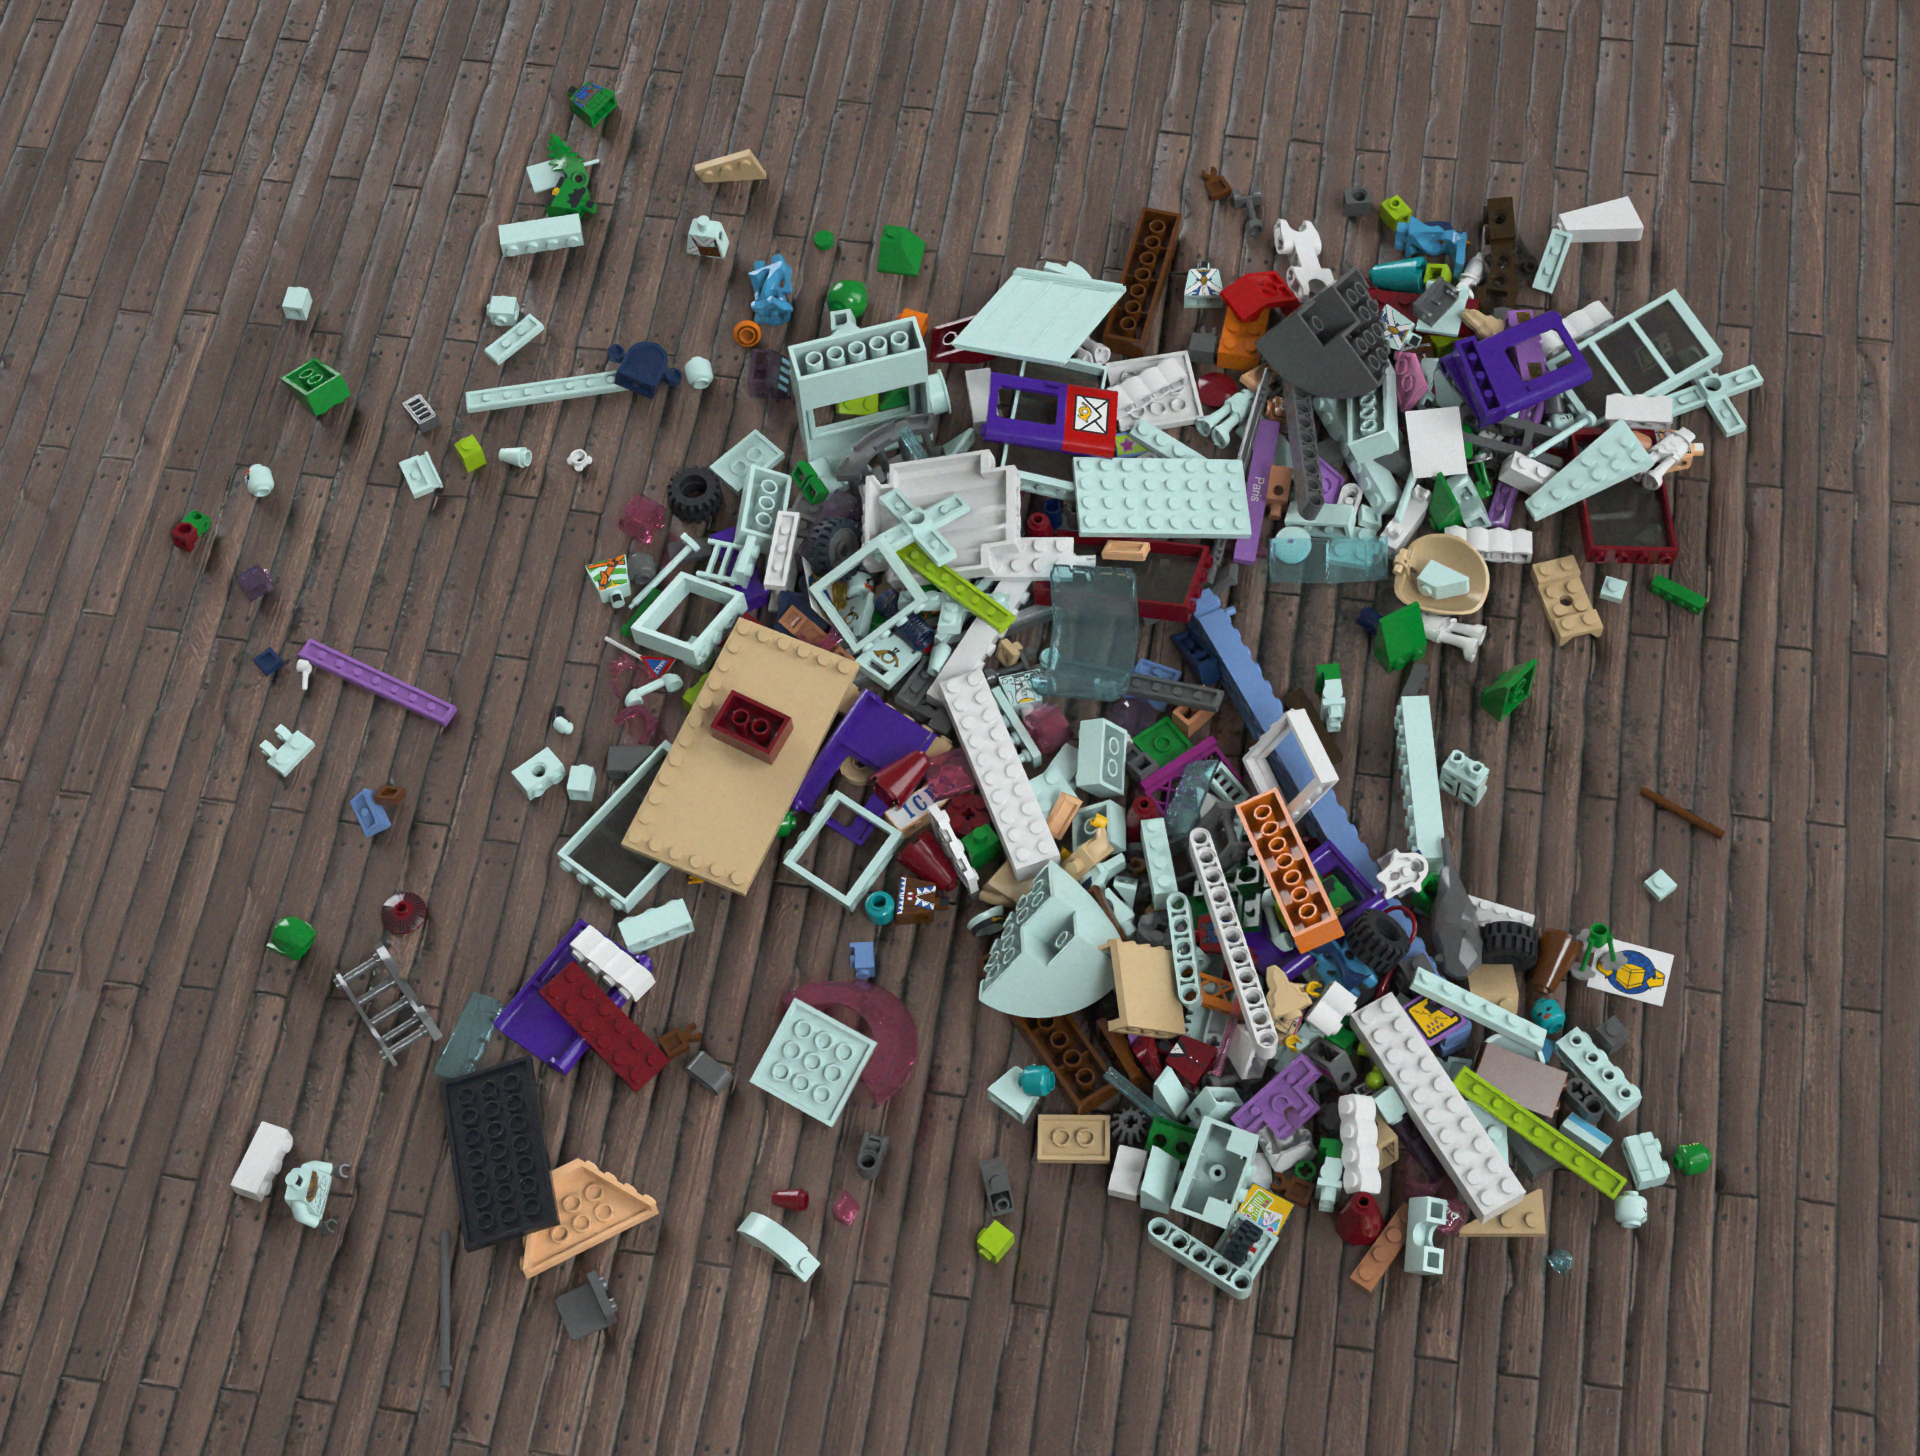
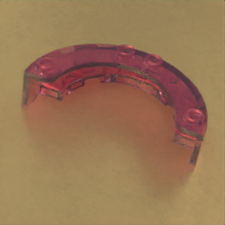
(888, 1020)

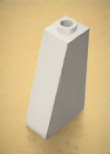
(1603, 222)

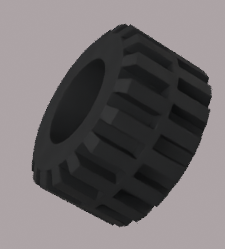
(690, 481)
(1378, 940)
(1509, 944)

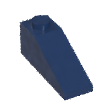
(1197, 657)

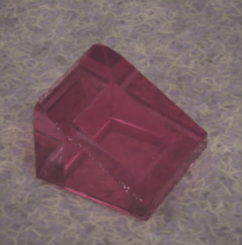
(845, 1209)

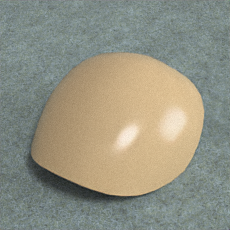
(1451, 552)

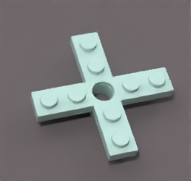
(1717, 401)
(926, 521)
(950, 611)

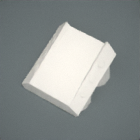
(1286, 1153)

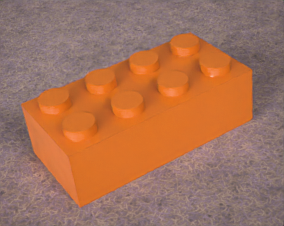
(1238, 339)

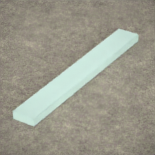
(542, 392)

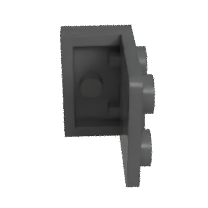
(587, 1308)

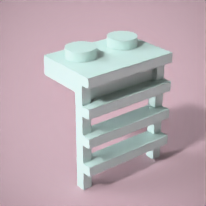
(744, 564)

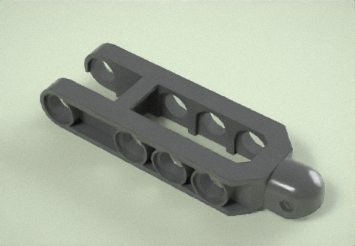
(1528, 432)

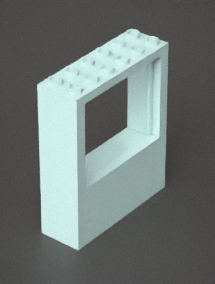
(855, 367)

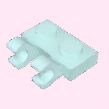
(290, 753)

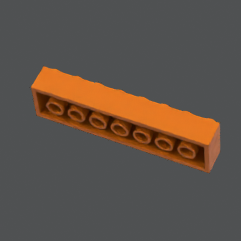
(1289, 871)

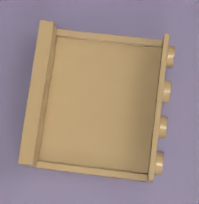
(1145, 990)

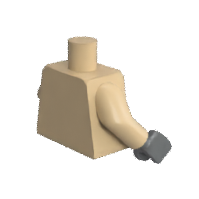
(1003, 887)

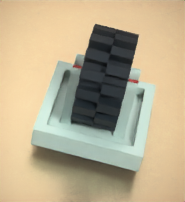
(1246, 1244)

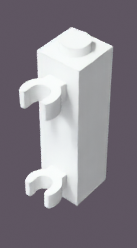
(1415, 514)

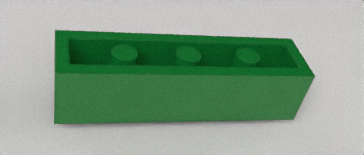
(1677, 594)

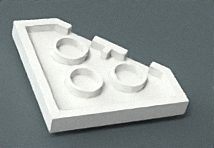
(953, 848)

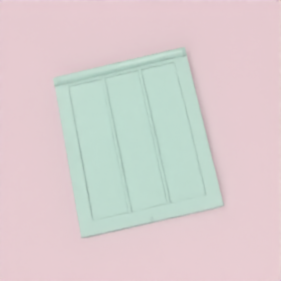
(1040, 316)

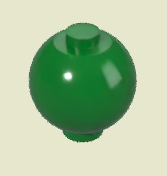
(848, 295)

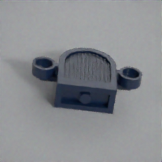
(643, 368)
(802, 603)

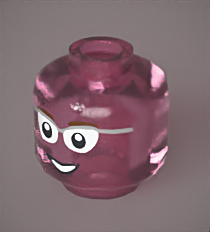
(1455, 1218)

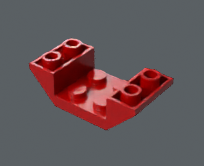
(1256, 292)

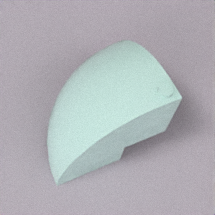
(1050, 951)

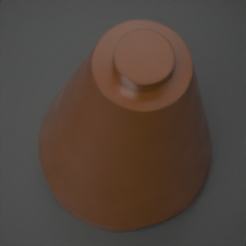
(1554, 959)

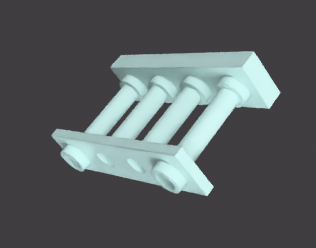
(1018, 732)

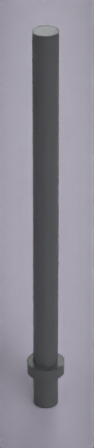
(445, 1368)

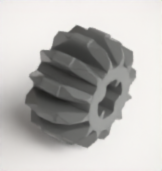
(1121, 1122)

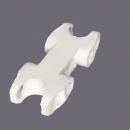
(1302, 252)

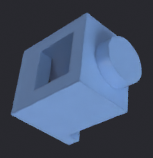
(863, 959)

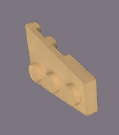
(732, 167)

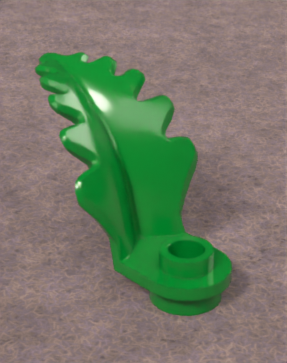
(565, 160)

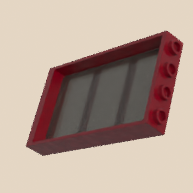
(1625, 519)
(1166, 580)

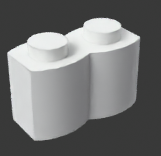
(1330, 1009)
(1128, 1173)

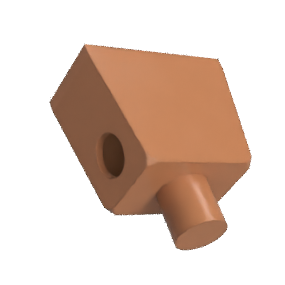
(1278, 491)

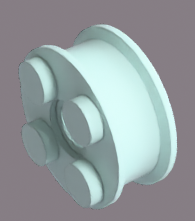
(938, 394)

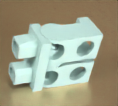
(1464, 776)

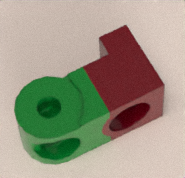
(190, 530)

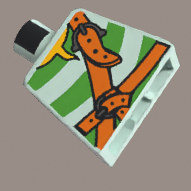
(610, 580)

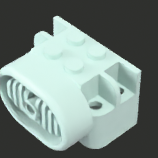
(1214, 1149)

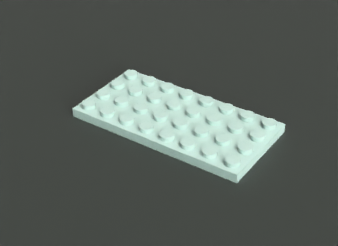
(1161, 498)

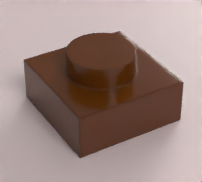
(389, 796)

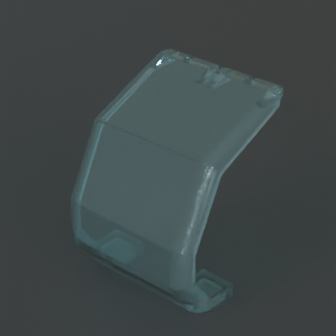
(1091, 633)

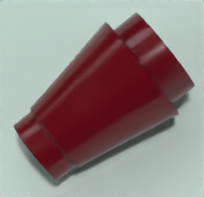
(793, 1199)

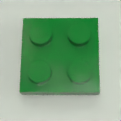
(1162, 742)

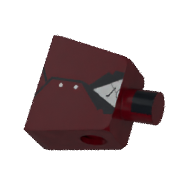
(1188, 1060)

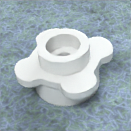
(576, 455)

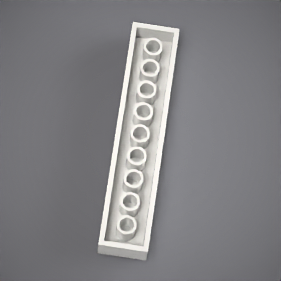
(999, 774)
(1437, 1108)

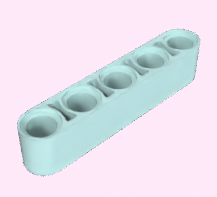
(1187, 961)
(1195, 1247)

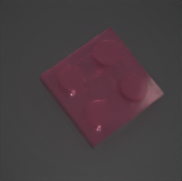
(949, 775)

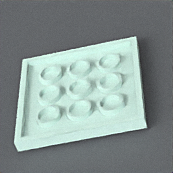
(813, 1062)

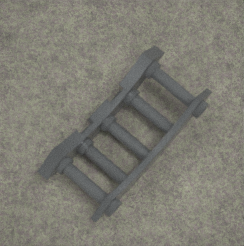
(875, 442)
(1216, 819)
(407, 1000)

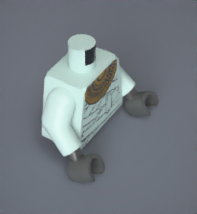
(309, 1190)

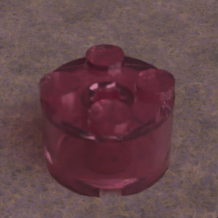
(642, 518)
(1048, 728)

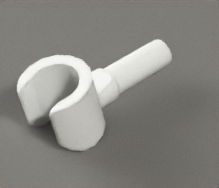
(305, 667)

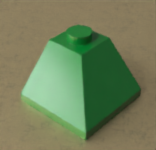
(900, 251)
(1443, 506)

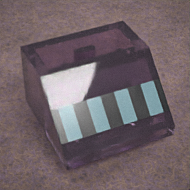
(769, 375)

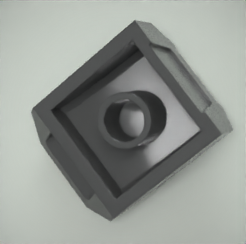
(1532, 1159)

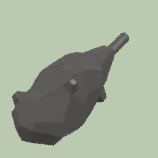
(1454, 922)

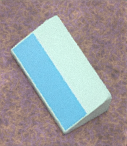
(1585, 1135)

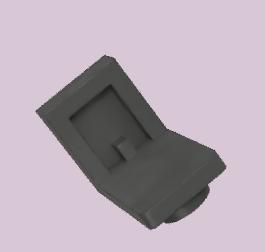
(1406, 971)

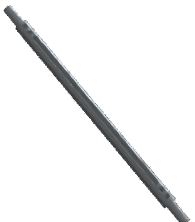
(1244, 454)

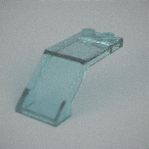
(1328, 559)

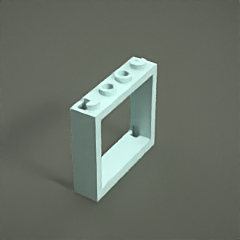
(899, 619)
(645, 627)
(872, 871)

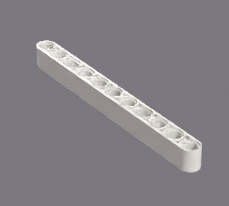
(1233, 951)

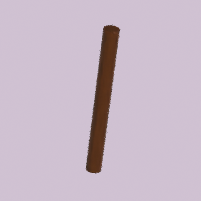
(1681, 812)

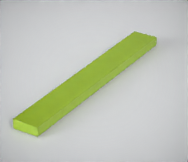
(957, 588)
(1539, 1133)

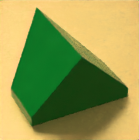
(894, 398)
(1424, 899)

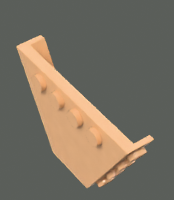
(590, 1211)

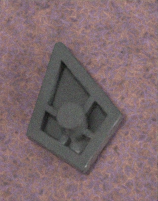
(1225, 578)

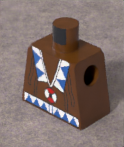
(918, 901)

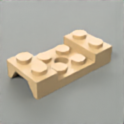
(1558, 581)

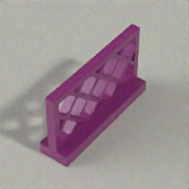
(1176, 767)

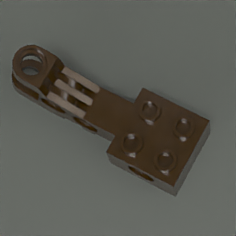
(1501, 238)

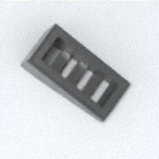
(426, 423)

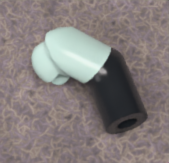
(559, 723)

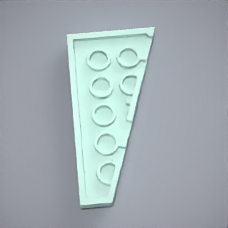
(1602, 464)

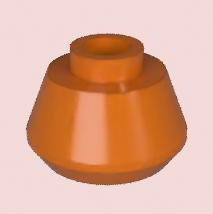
(743, 336)

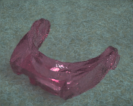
(830, 641)
(640, 712)

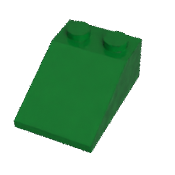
(316, 386)
(1400, 638)
(1509, 690)

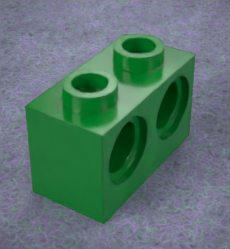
(1174, 1134)

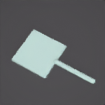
(544, 178)

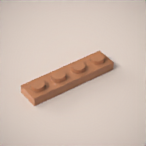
(1382, 1252)

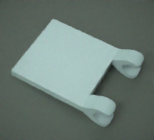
(1451, 321)

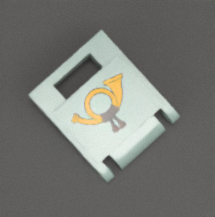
(858, 616)
(891, 655)

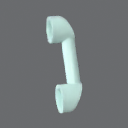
(670, 681)
(1283, 940)

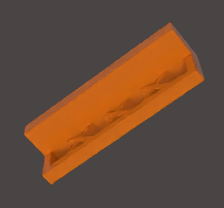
(1212, 1001)

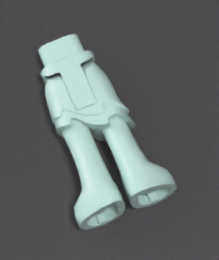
(1239, 408)

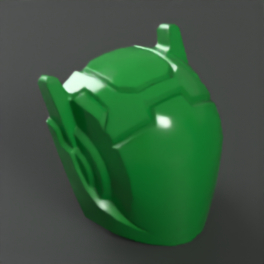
(292, 937)

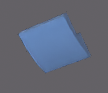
(1156, 670)

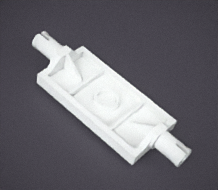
(1037, 559)

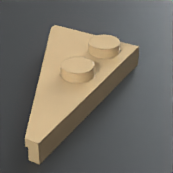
(1521, 1220)

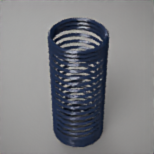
(917, 632)

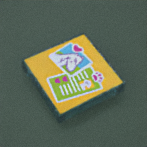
(1266, 1209)

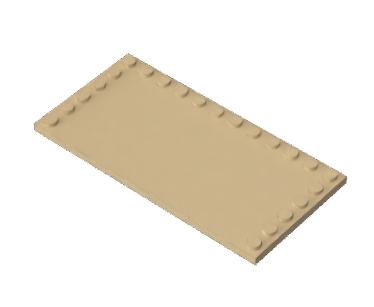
(718, 806)

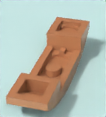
(799, 623)

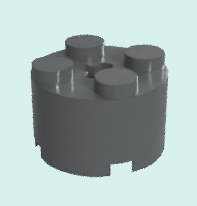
(1155, 930)

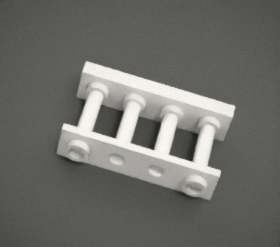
(781, 565)

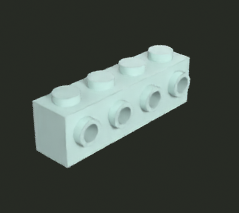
(1592, 1066)

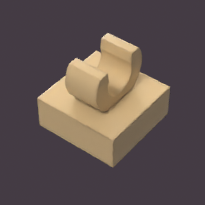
(1007, 652)

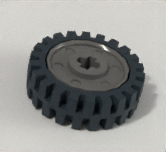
(832, 544)

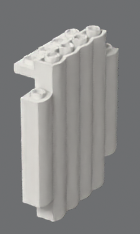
(977, 536)

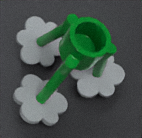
(1483, 485)
(1595, 939)

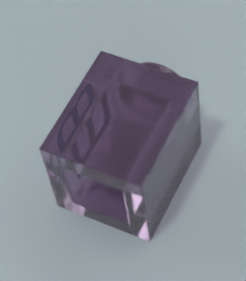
(255, 582)

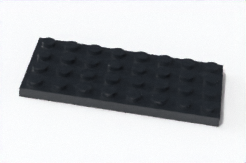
(499, 1154)

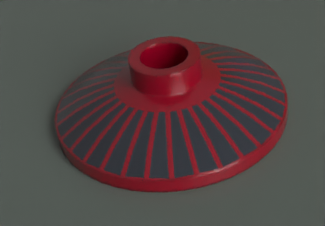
(409, 919)

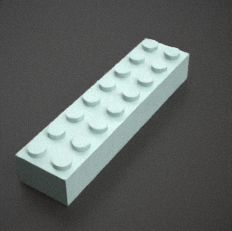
(1419, 779)

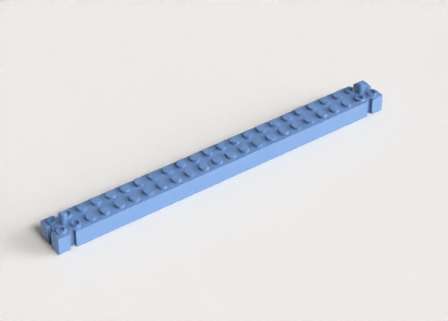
(1326, 818)

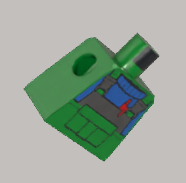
(591, 103)

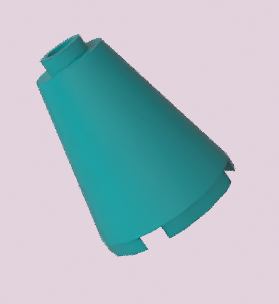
(1400, 275)

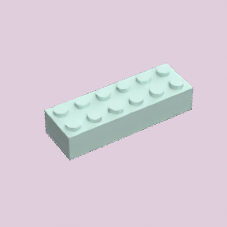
(1374, 421)

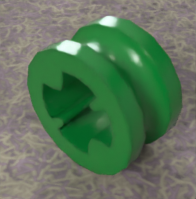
(1311, 1167)

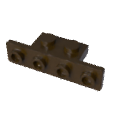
(1298, 700)

